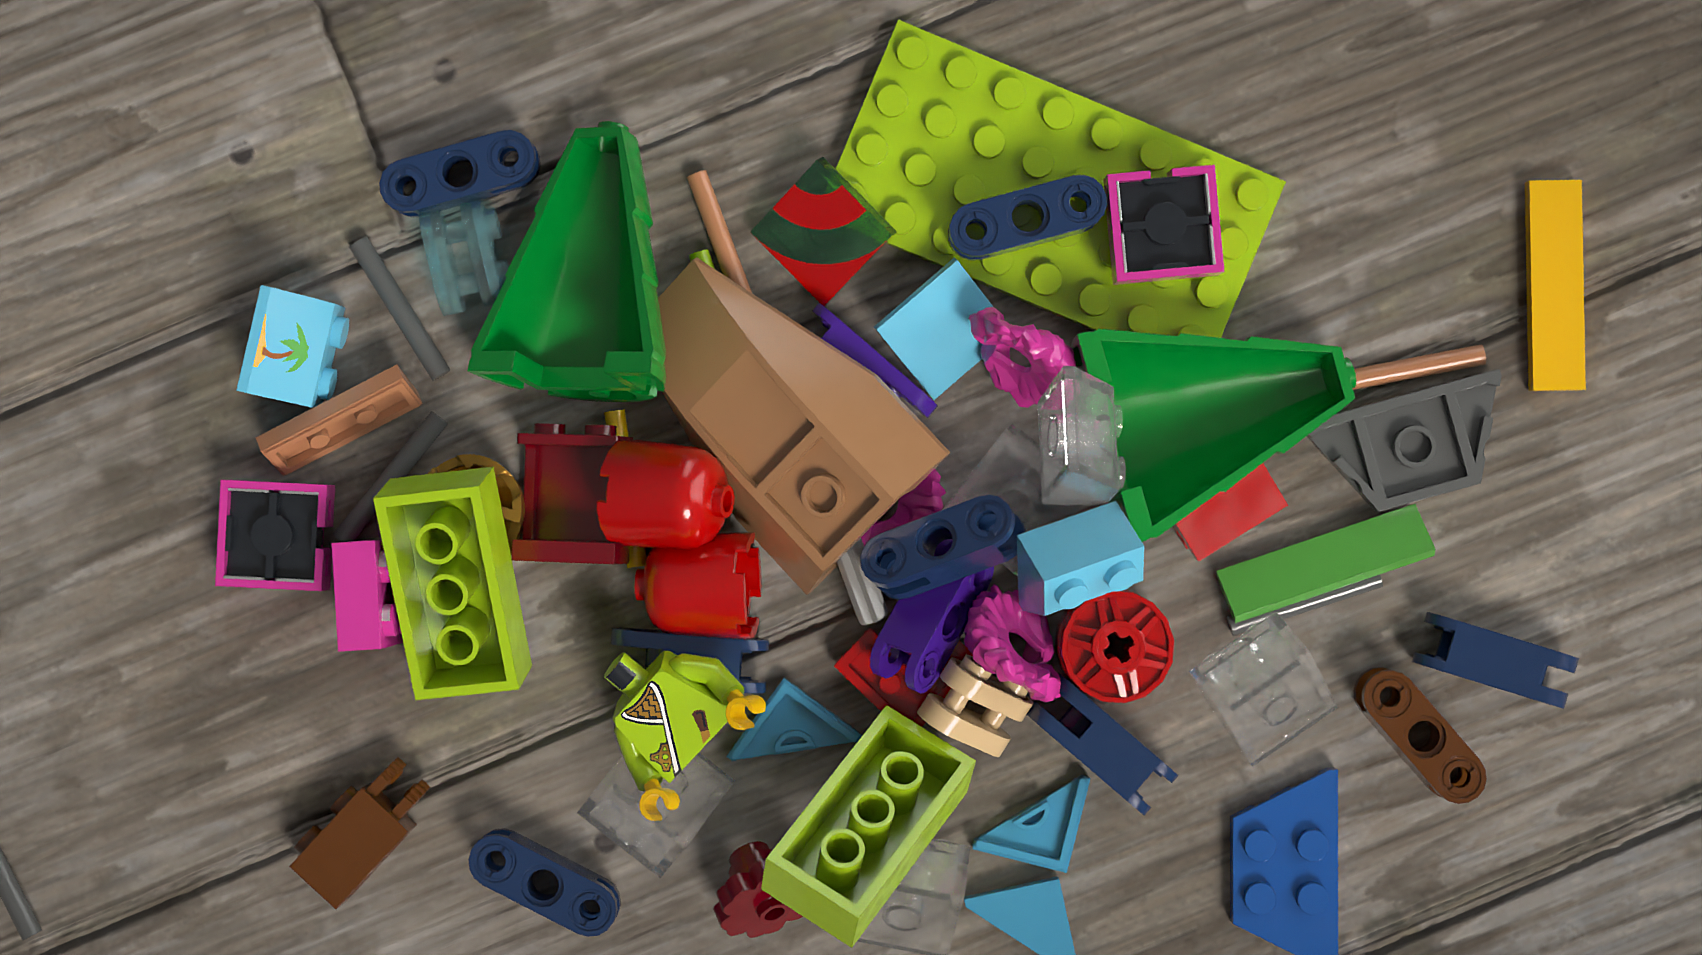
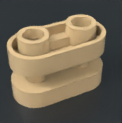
(974, 683)

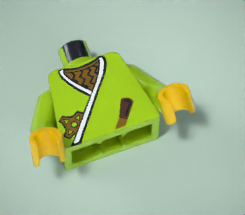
(671, 717)

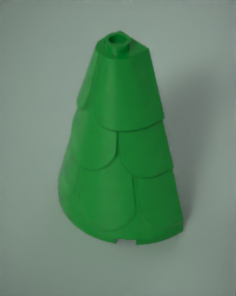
(583, 284)
(1207, 411)

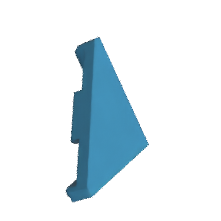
(792, 724)
(1041, 832)
(1029, 913)

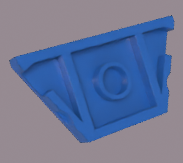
(1289, 867)

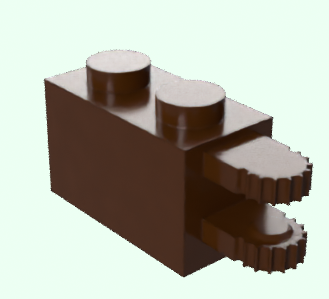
(357, 838)

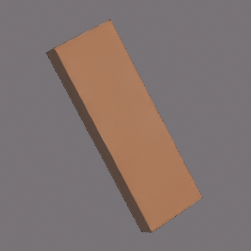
(339, 420)

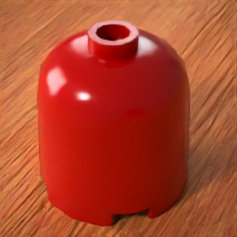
(663, 495)
(703, 587)

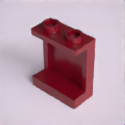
(563, 496)

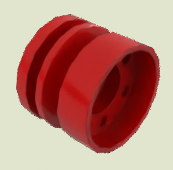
(1083, 637)

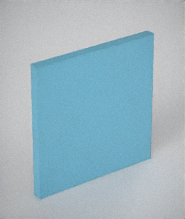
(933, 328)

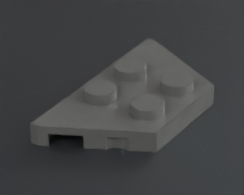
(1413, 442)

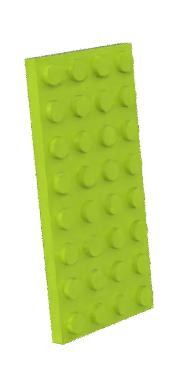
(967, 128)

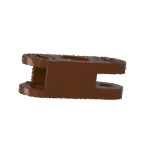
(1442, 751)

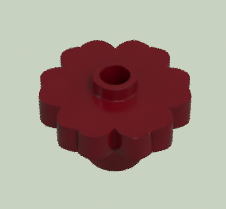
(743, 902)

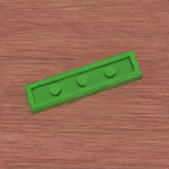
(1325, 563)

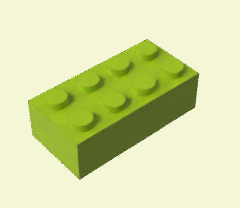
(453, 583)
(867, 826)

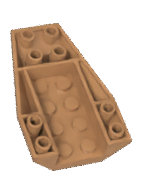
(795, 422)

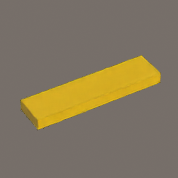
(1555, 285)

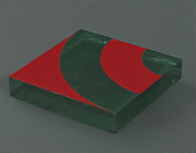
(823, 231)

